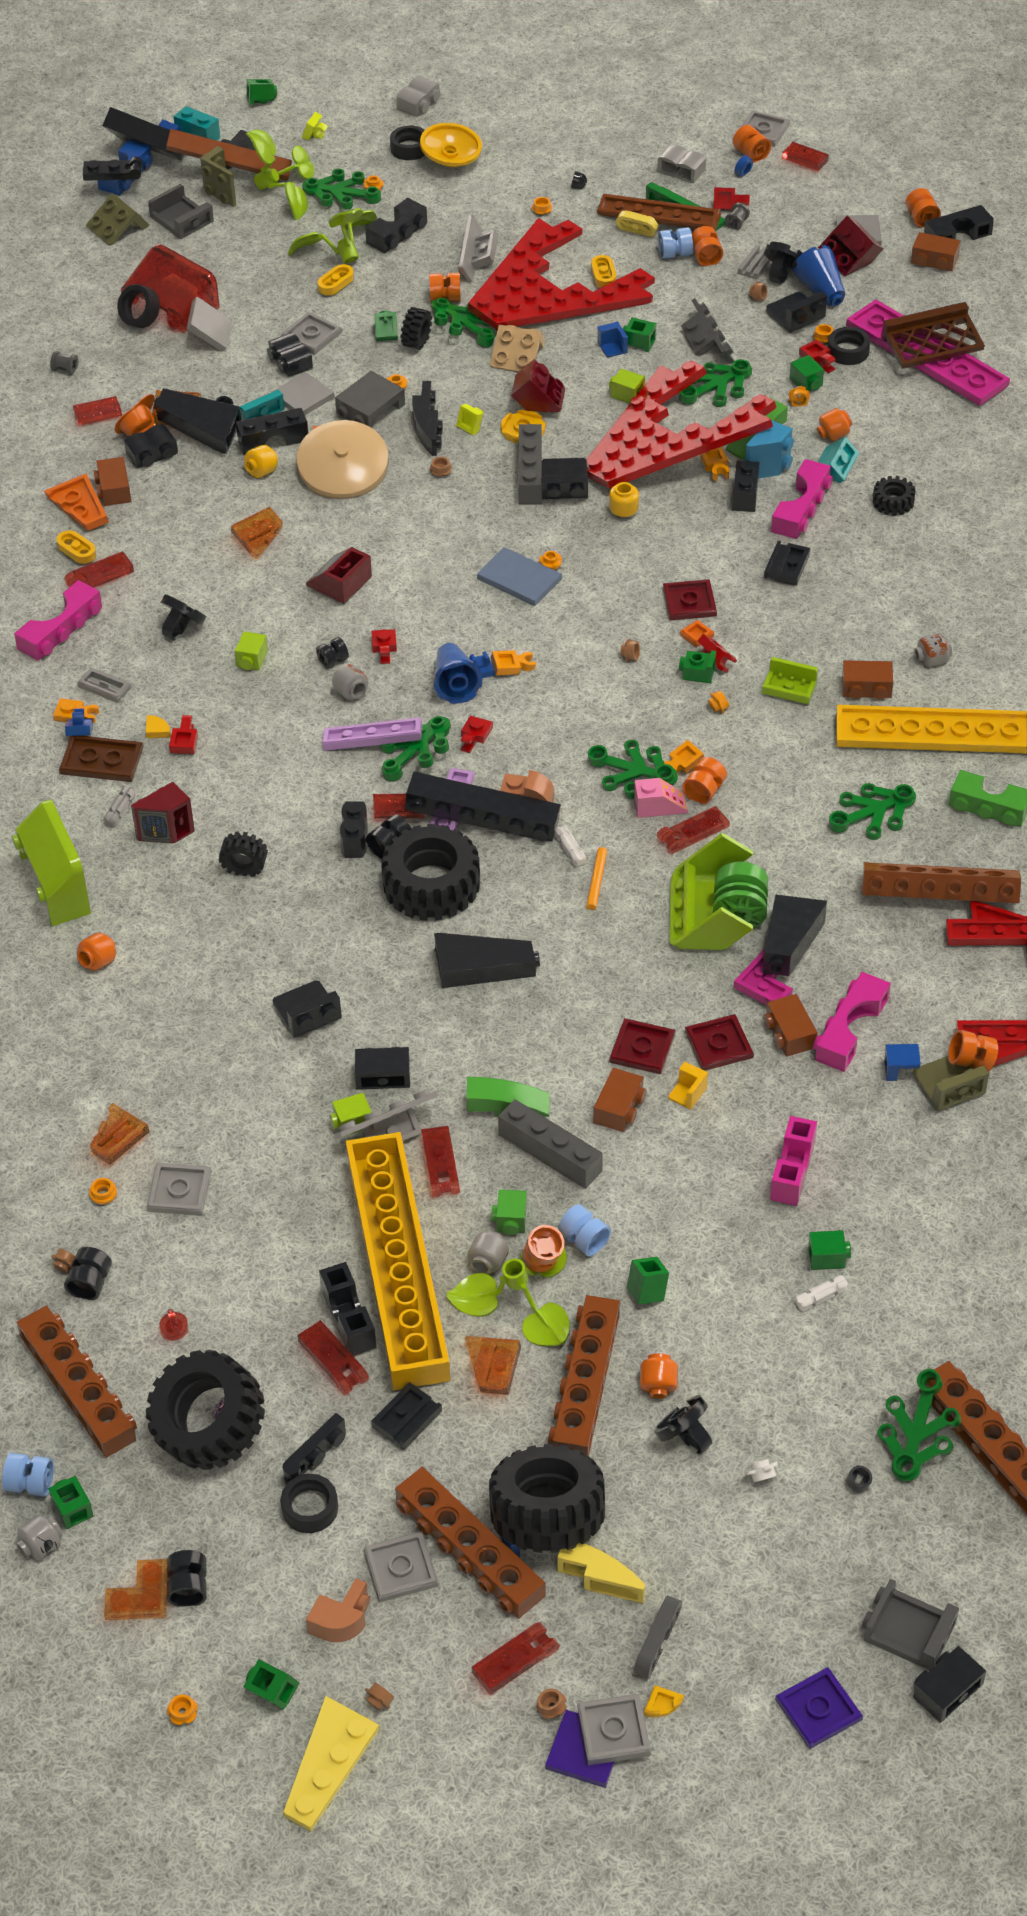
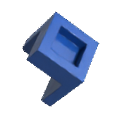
(612, 339)
(900, 1057)

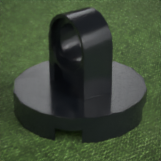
(782, 259)
(179, 617)
(686, 1425)

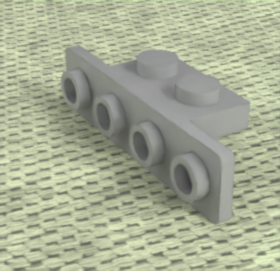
(477, 249)
(399, 1119)

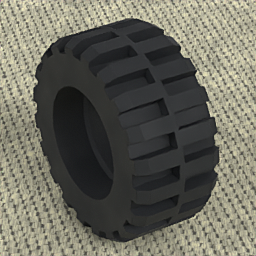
(430, 895)
(177, 1392)
(547, 1498)

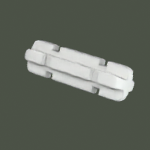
(570, 846)
(821, 1293)

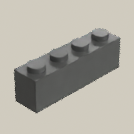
(530, 464)
(550, 1143)

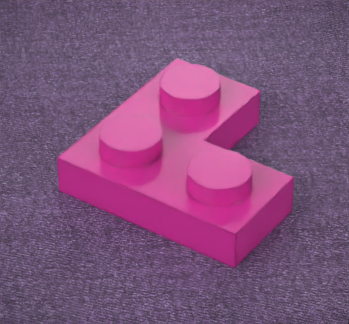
(760, 985)

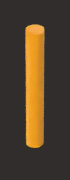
(596, 878)

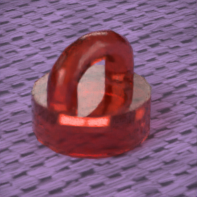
(173, 1325)

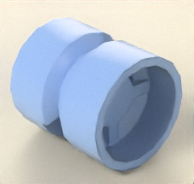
(675, 243)
(585, 1232)
(17, 1475)

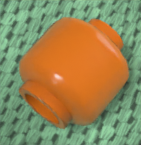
(834, 424)
(96, 951)
(658, 1375)

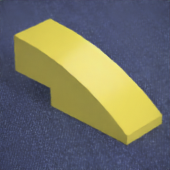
(601, 1572)

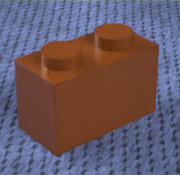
(935, 251)
(113, 481)
(867, 679)
(790, 1025)
(619, 1099)

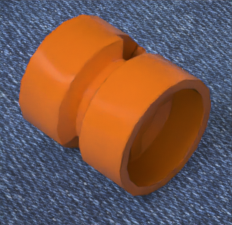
(751, 143)
(922, 206)
(707, 246)
(450, 281)
(704, 780)
(970, 1050)
(543, 1248)

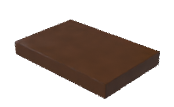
(101, 758)

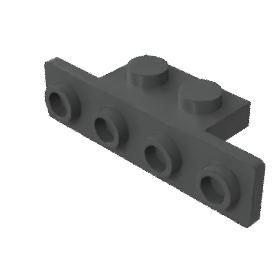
(702, 332)

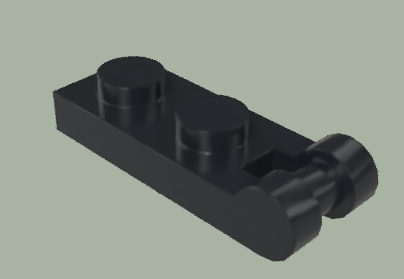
(112, 169)
(313, 1450)

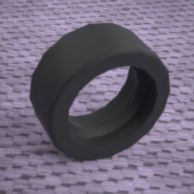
(405, 133)
(125, 304)
(849, 356)
(315, 1522)

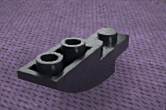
(426, 419)

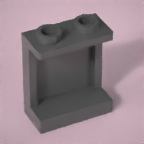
(179, 213)
(368, 398)
(909, 1626)

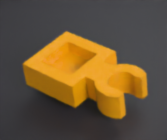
(716, 462)
(510, 663)
(66, 707)
(685, 757)

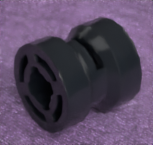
(332, 652)

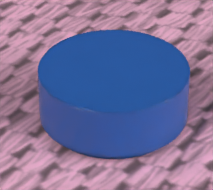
(743, 166)

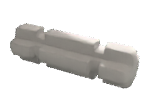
(119, 806)

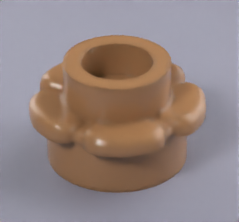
(758, 291)
(440, 466)
(630, 650)
(63, 1260)
(379, 1696)
(549, 1697)

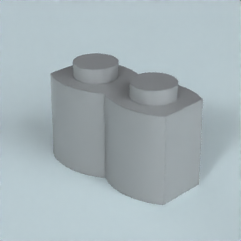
(418, 96)
(681, 163)

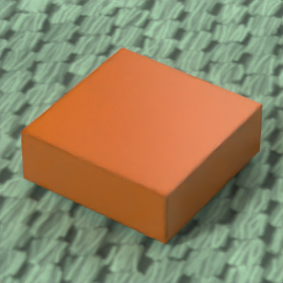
(694, 631)

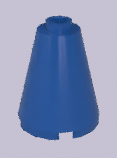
(820, 273)
(456, 675)

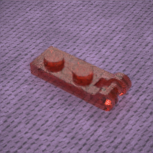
(101, 571)
(693, 829)
(440, 1160)
(332, 1356)
(514, 1658)

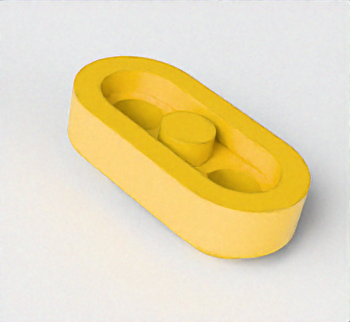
(603, 270)
(335, 279)
(80, 548)

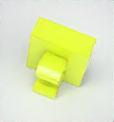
(314, 127)
(469, 419)

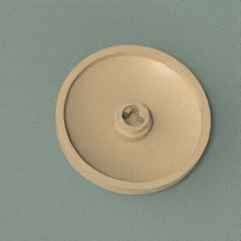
(342, 459)

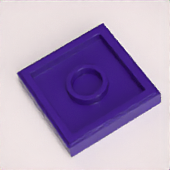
(819, 1707)
(569, 1754)

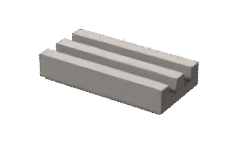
(748, 273)
(101, 687)

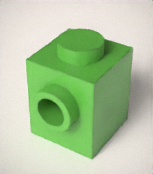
(510, 1211)

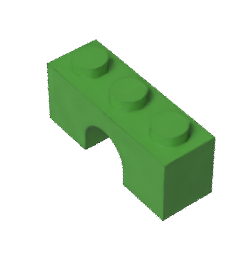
(969, 796)

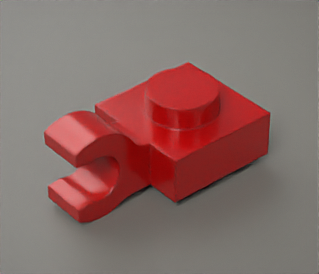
(725, 198)
(819, 353)
(384, 642)
(722, 654)
(475, 731)
(185, 738)

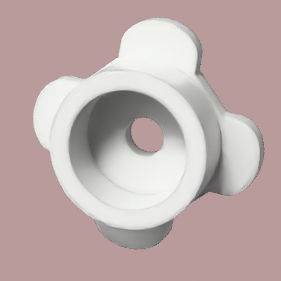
(762, 1470)

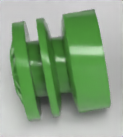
(742, 891)

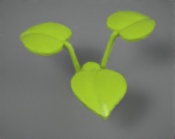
(268, 177)
(346, 246)
(478, 1298)

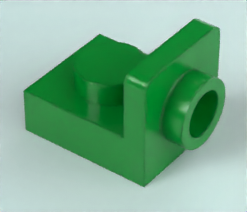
(386, 326)

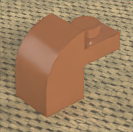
(533, 786)
(338, 1620)

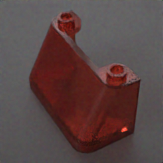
(175, 282)

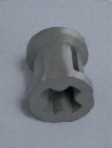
(736, 215)
(64, 362)

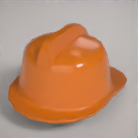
(137, 419)

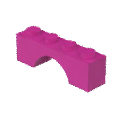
(793, 516)
(40, 637)
(864, 998)

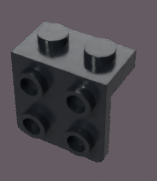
(798, 310)
(564, 478)
(307, 1008)

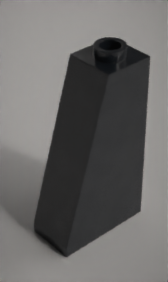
(135, 129)
(199, 418)
(791, 931)
(481, 959)

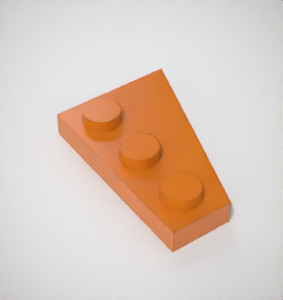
(79, 501)

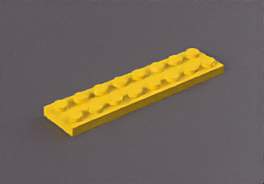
(931, 728)

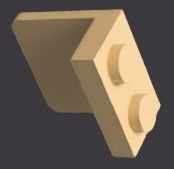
(515, 347)

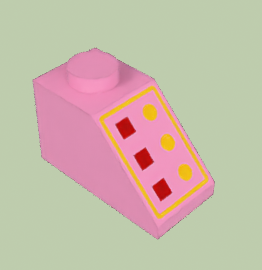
(658, 798)

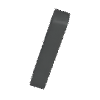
(658, 1633)

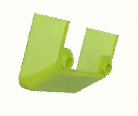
(55, 862)
(692, 898)

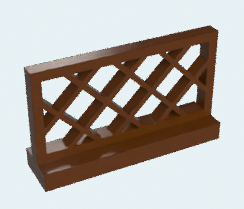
(926, 323)

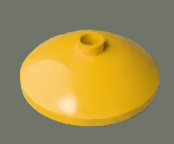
(450, 144)

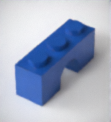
(126, 152)

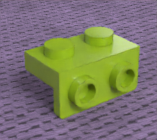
(790, 680)

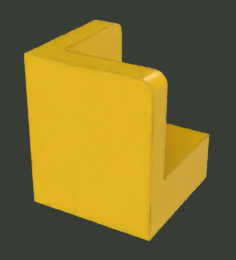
(690, 1086)

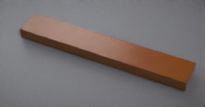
(234, 155)
(663, 212)

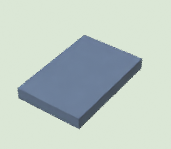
(519, 576)

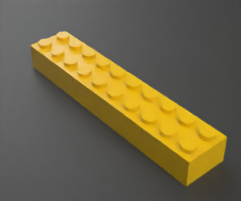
(397, 1261)

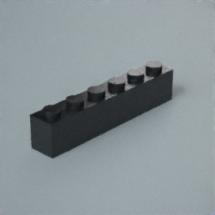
(482, 807)

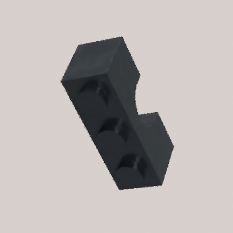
(408, 218)
(971, 221)
(256, 431)
(350, 1318)

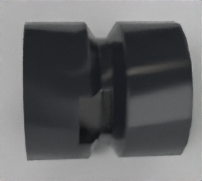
(380, 837)
(87, 1273)
(186, 1578)

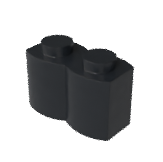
(290, 354)
(150, 446)
(353, 829)

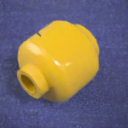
(260, 461)
(624, 499)

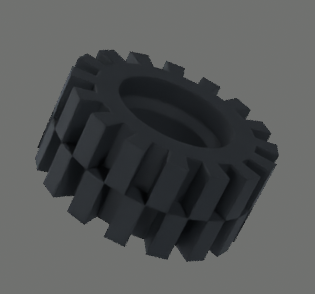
(416, 328)
(894, 504)
(238, 844)

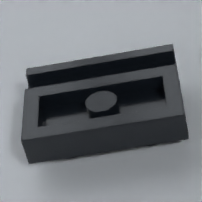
(787, 563)
(406, 1415)

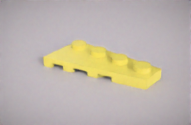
(330, 1756)

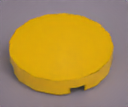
(511, 422)

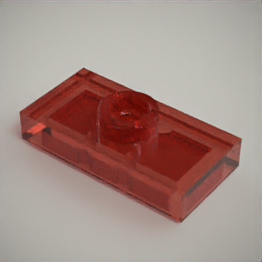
(805, 156)
(97, 410)
(387, 804)

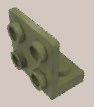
(216, 178)
(113, 219)
(950, 1083)

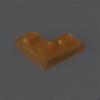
(143, 1601)

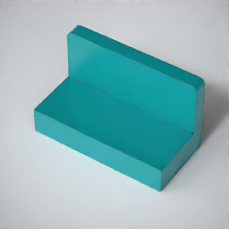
(262, 406)
(840, 457)

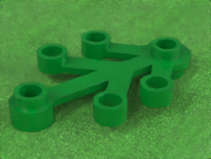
(317, 187)
(442, 309)
(739, 371)
(436, 727)
(599, 757)
(900, 797)
(918, 1431)

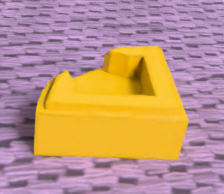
(157, 727)
(662, 1702)

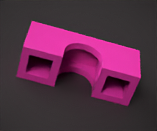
(794, 1161)

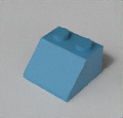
(771, 449)

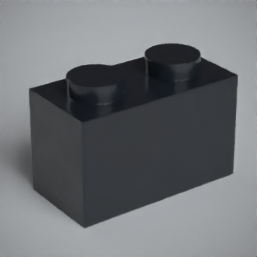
(745, 486)
(382, 1068)
(948, 1683)

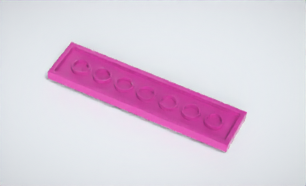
(960, 373)

